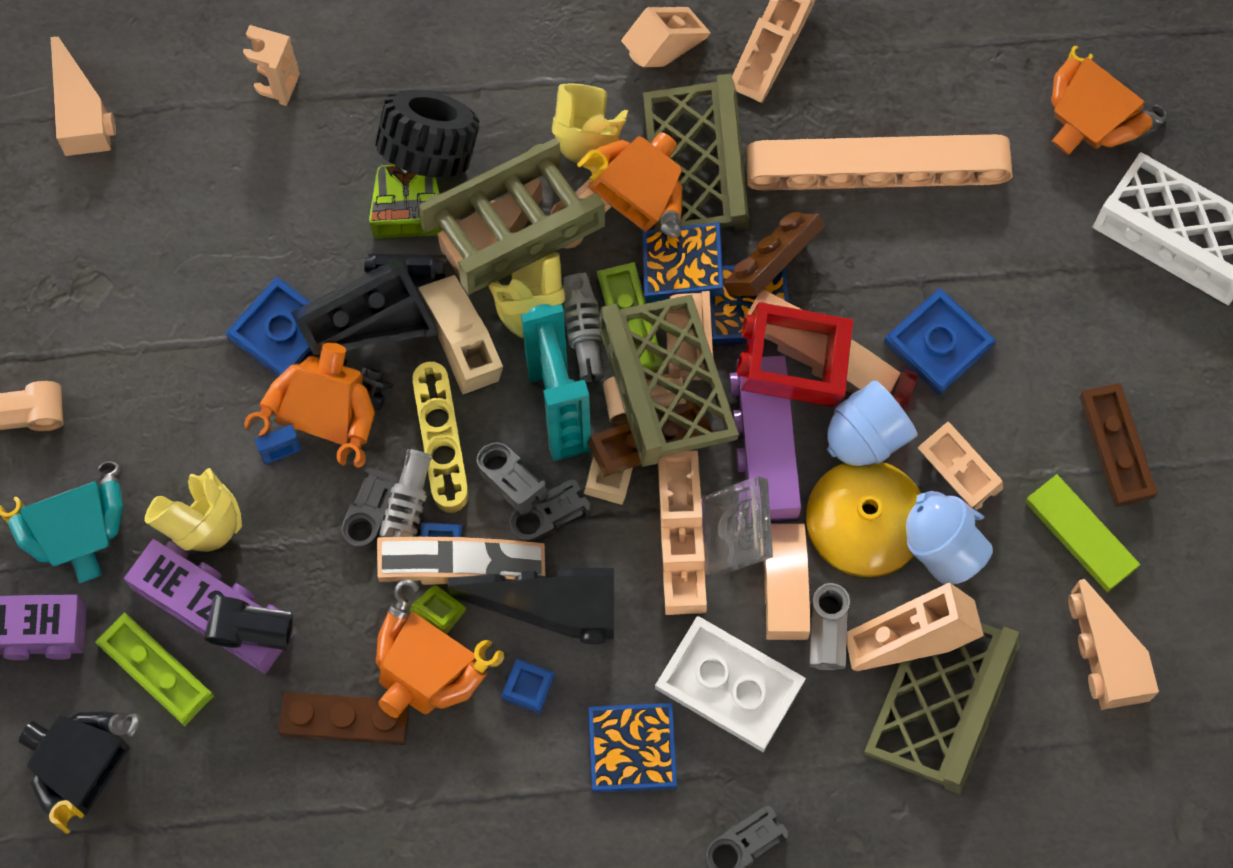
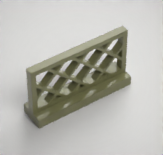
(727, 144)
(632, 377)
(973, 719)

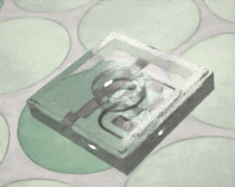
(736, 527)

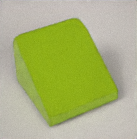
(438, 608)

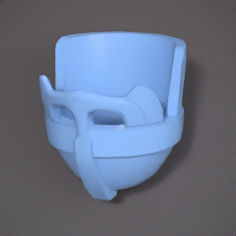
(868, 427)
(945, 537)

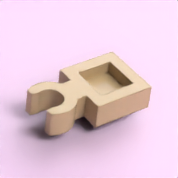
(609, 488)

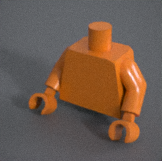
(322, 401)

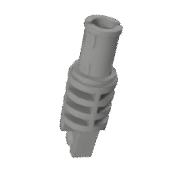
(582, 323)
(407, 497)

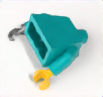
(71, 524)

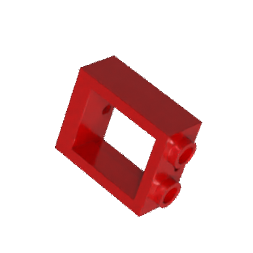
(836, 362)

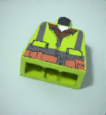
(397, 203)

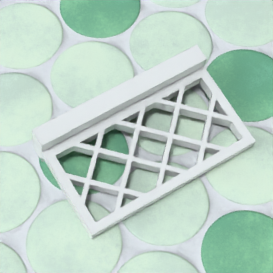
(1166, 246)

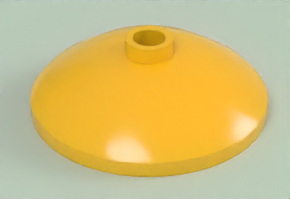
(847, 535)

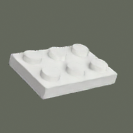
(730, 683)

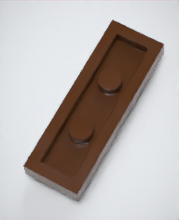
(773, 254)
(1118, 445)
(616, 448)
(340, 719)

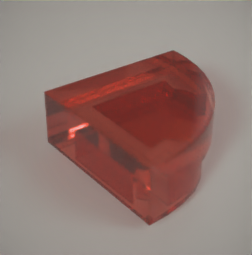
(905, 387)

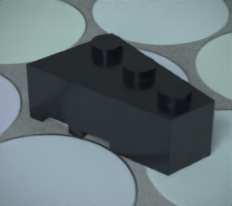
(366, 311)

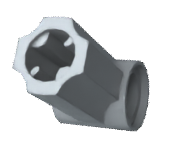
(827, 630)

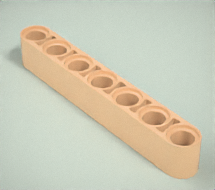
(878, 162)

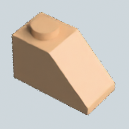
(663, 35)

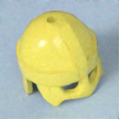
(582, 122)
(529, 287)
(203, 525)

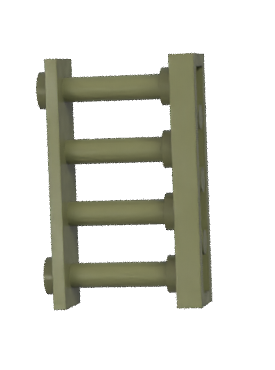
(520, 248)

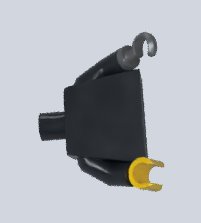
(75, 760)

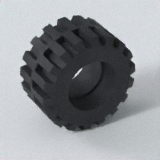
(427, 133)

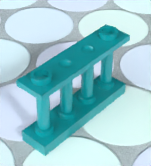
(565, 400)

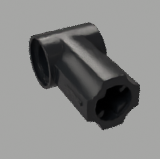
(238, 623)

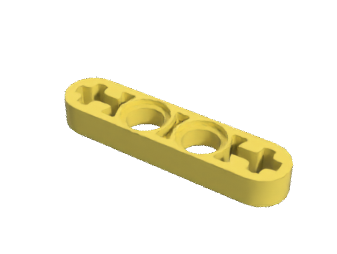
(440, 436)

